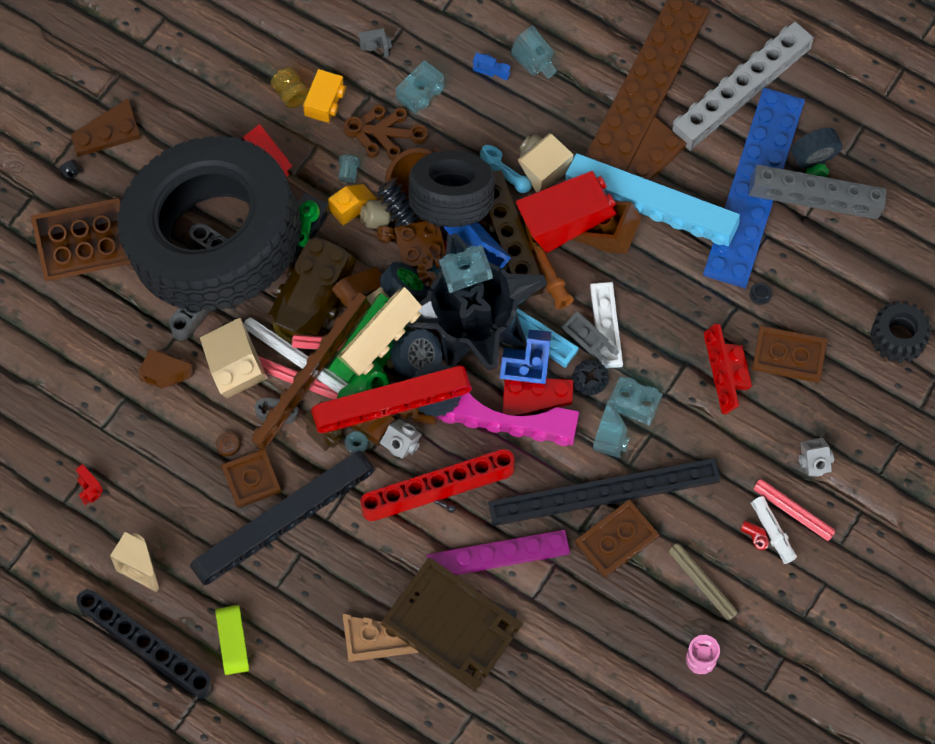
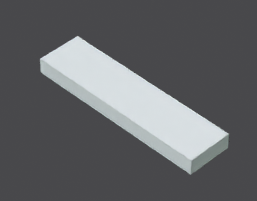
(606, 320)

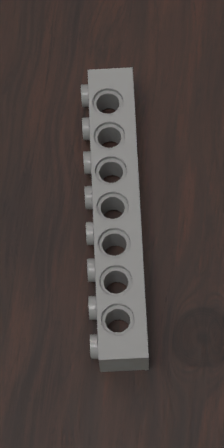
(792, 36)

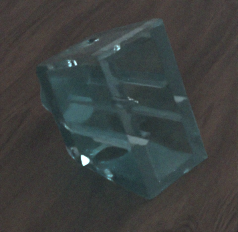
(533, 53)

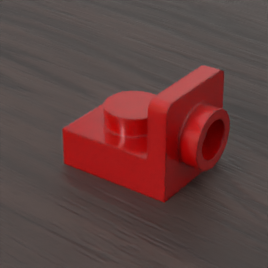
(91, 486)

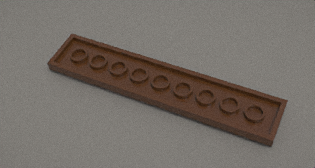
(647, 83)

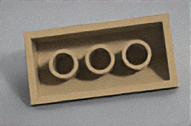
(380, 331)

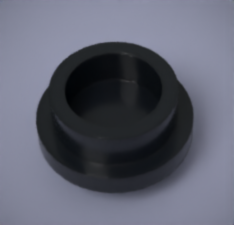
(760, 293)

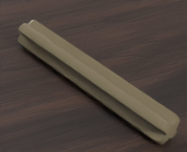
(703, 581)

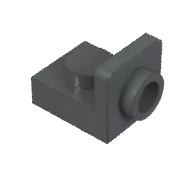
(375, 39)

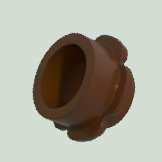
(385, 234)

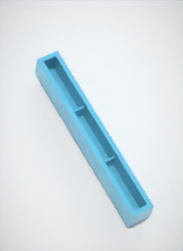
(662, 202)

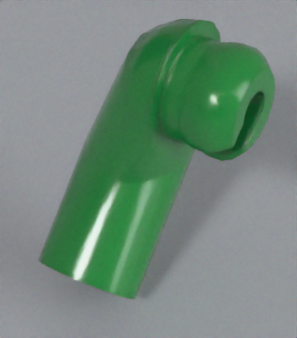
(819, 170)

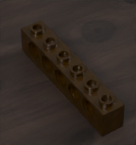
(512, 225)

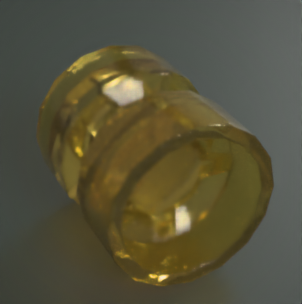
(290, 89)

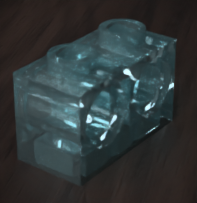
(632, 405)

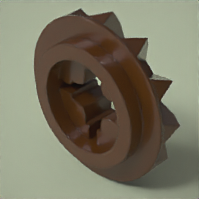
(425, 265)

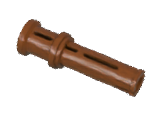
(555, 285)

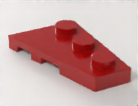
(528, 397)

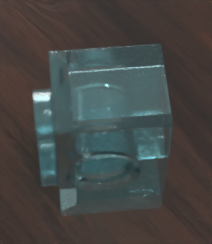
(423, 76)
(476, 273)

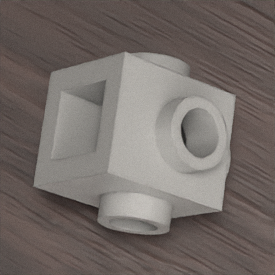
(401, 439)
(816, 457)

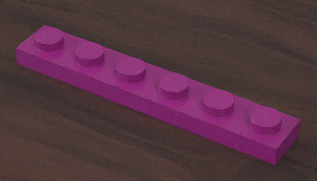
(503, 553)

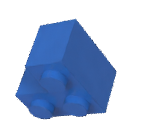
(528, 364)

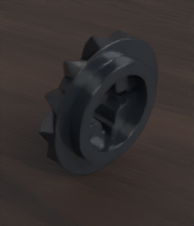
(592, 387)

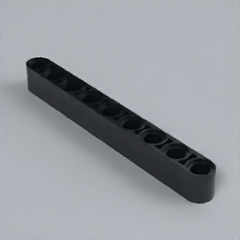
(282, 517)

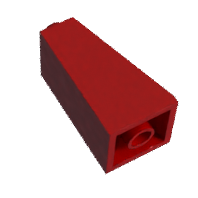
(566, 210)

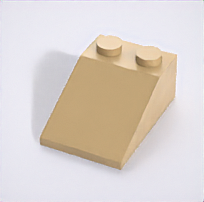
(232, 358)

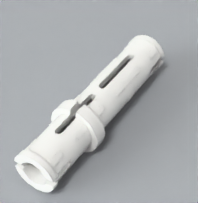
(778, 537)

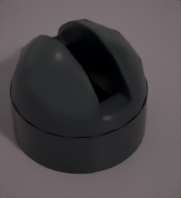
(70, 169)

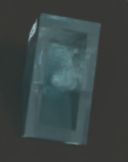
(611, 433)

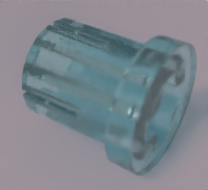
(348, 168)

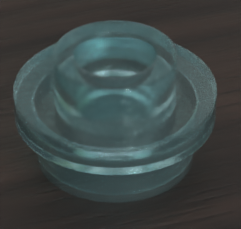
(356, 436)

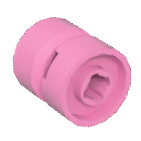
(702, 654)

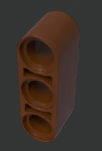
(363, 282)

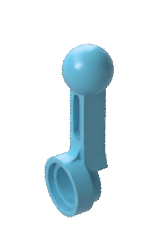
(492, 157)

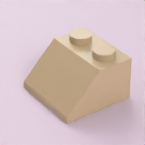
(134, 561)

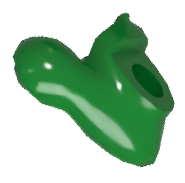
(373, 379)

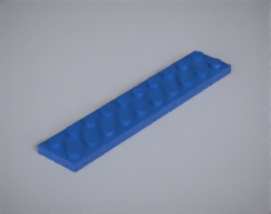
(765, 146)

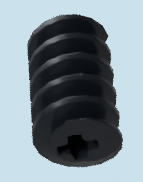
(397, 202)

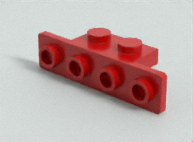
(728, 368)

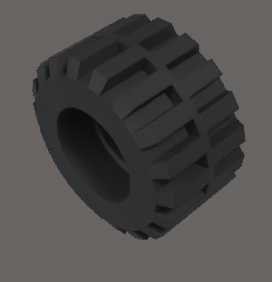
(905, 316)

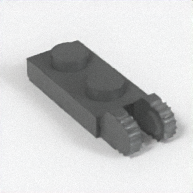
(588, 336)

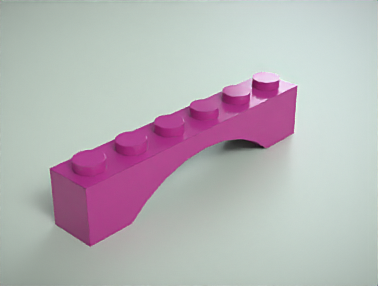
(555, 425)

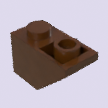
(163, 371)

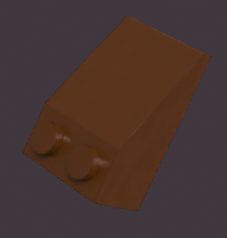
(614, 233)

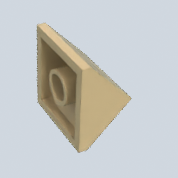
(546, 162)

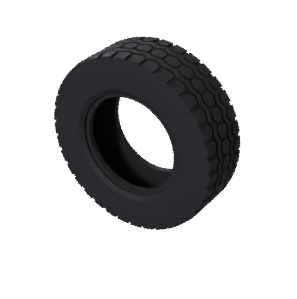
(220, 273)

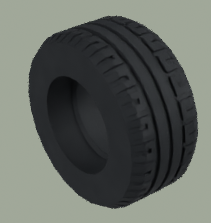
(451, 188)

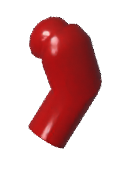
(757, 533)

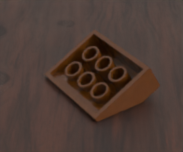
(79, 239)

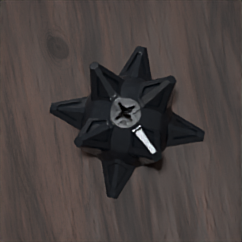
(478, 314)

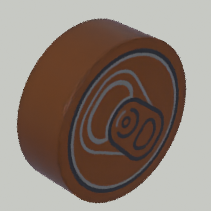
(227, 444)

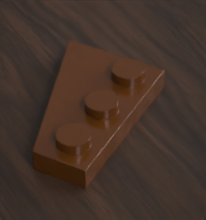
(106, 131)
(656, 150)

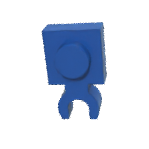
(487, 65)

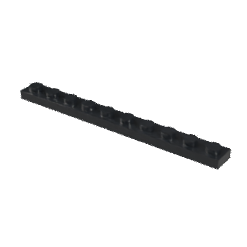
(603, 492)

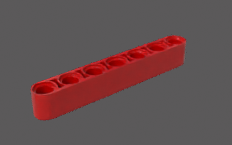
(391, 399)
(444, 476)

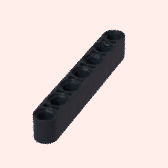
(149, 653)

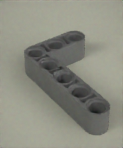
(185, 317)

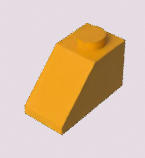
(348, 202)

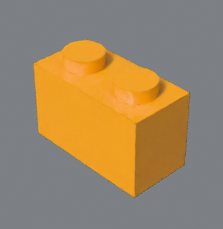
(323, 96)

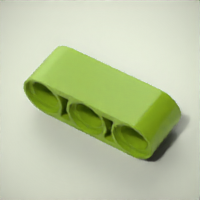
(232, 640)

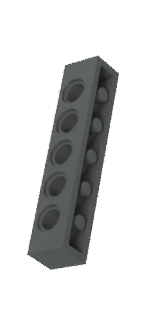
(817, 192)

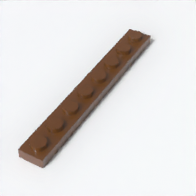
(315, 364)

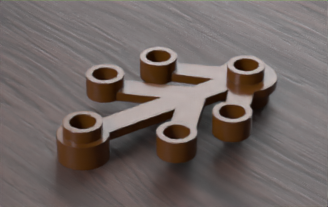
(382, 130)

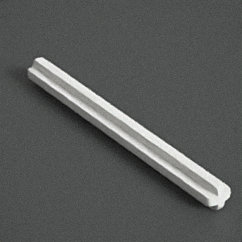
(291, 353)

